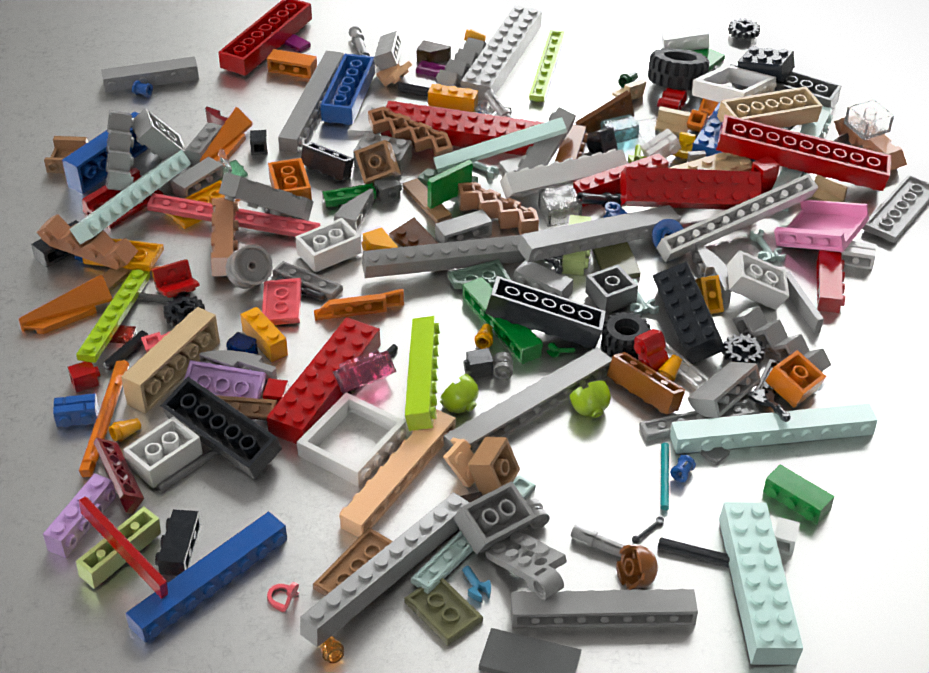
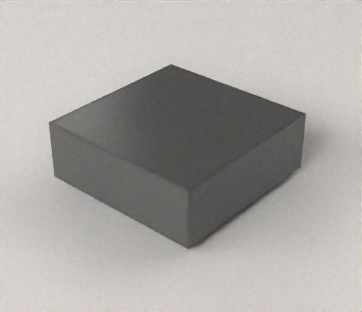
(716, 455)

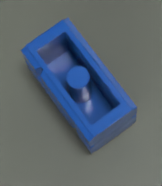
(75, 410)

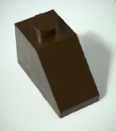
(433, 52)

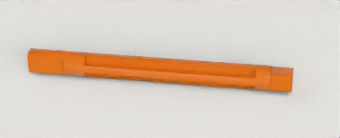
(103, 419)

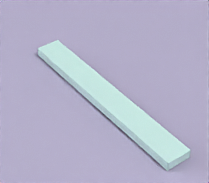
(501, 144)
(456, 550)

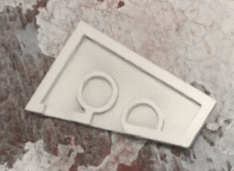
(362, 124)

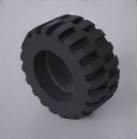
(676, 68)

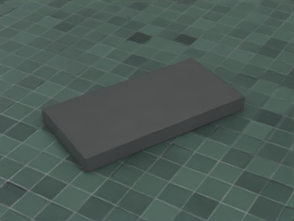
(523, 654)

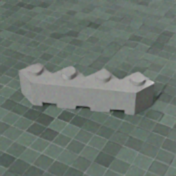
(462, 61)
(118, 148)
(263, 195)
(776, 338)

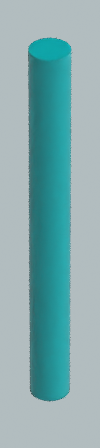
(664, 476)

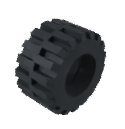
(620, 331)

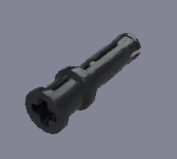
(598, 199)

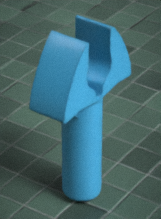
(476, 585)

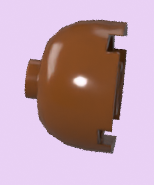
(637, 566)

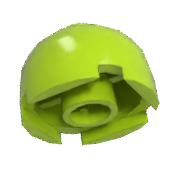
(460, 396)
(591, 400)

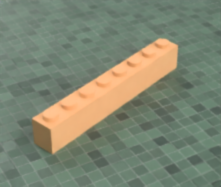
(395, 476)

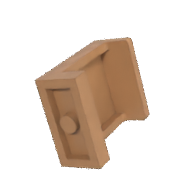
(62, 148)

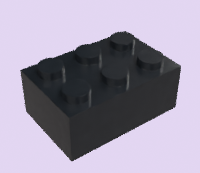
(768, 61)

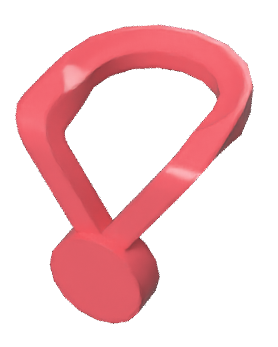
(291, 591)

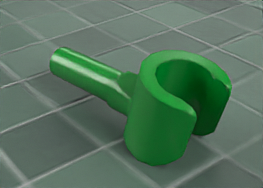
(555, 351)

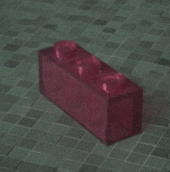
(364, 370)

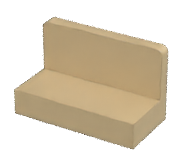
(635, 88)
(672, 119)
(829, 190)

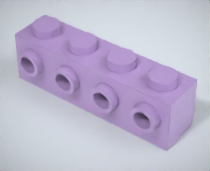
(71, 525)

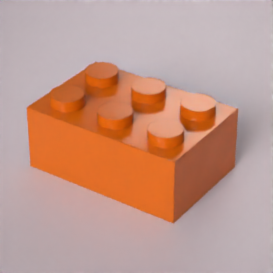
(290, 177)

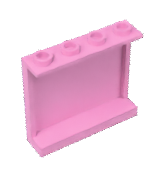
(823, 225)

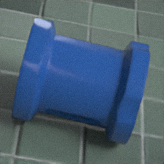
(144, 89)
(681, 467)

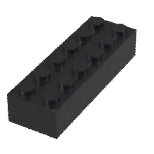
(545, 312)
(688, 313)
(222, 427)

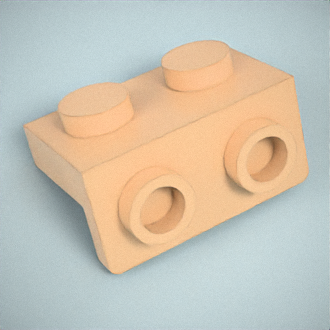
(392, 74)
(458, 458)

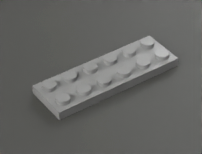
(899, 208)

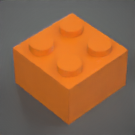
(795, 378)

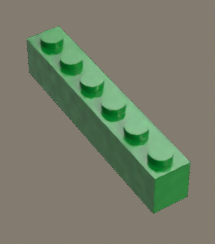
(515, 337)

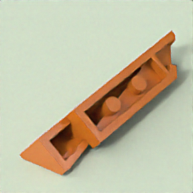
(230, 136)
(359, 305)
(68, 307)

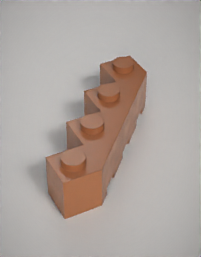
(404, 128)
(879, 144)
(508, 211)
(223, 235)
(97, 249)

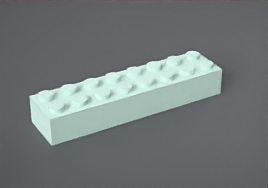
(760, 584)

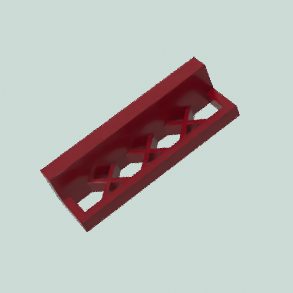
(120, 474)

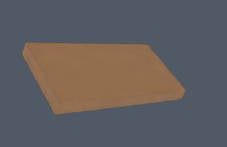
(358, 554)

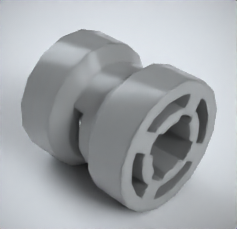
(503, 365)
(542, 516)

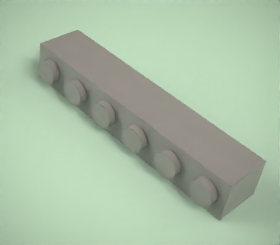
(154, 73)
(544, 150)

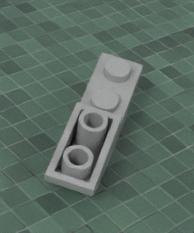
(711, 265)
(239, 360)

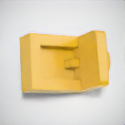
(686, 142)

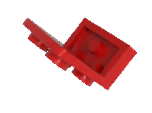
(174, 278)

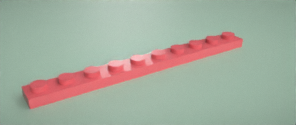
(246, 218)

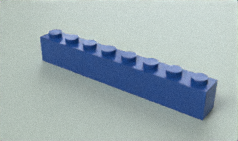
(207, 576)

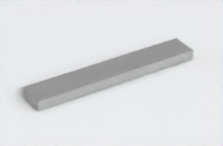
(661, 427)

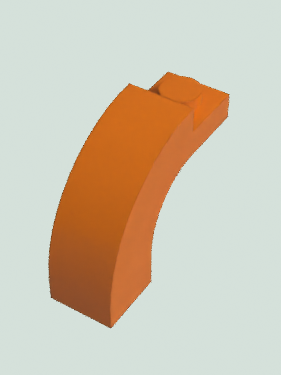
(699, 118)

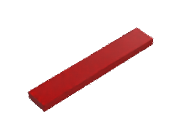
(124, 547)

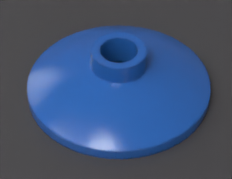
(663, 227)

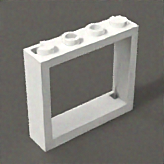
(711, 84)
(331, 419)

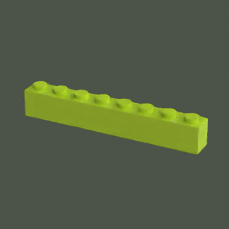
(422, 373)

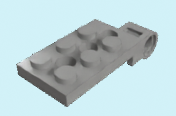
(530, 561)

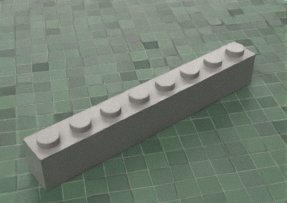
(605, 608)

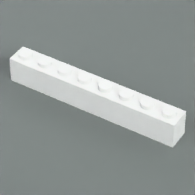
(557, 174)

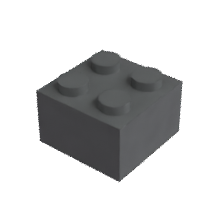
(611, 289)

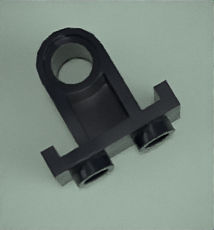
(603, 141)

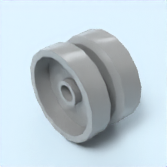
(249, 266)

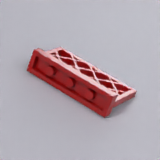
(102, 195)

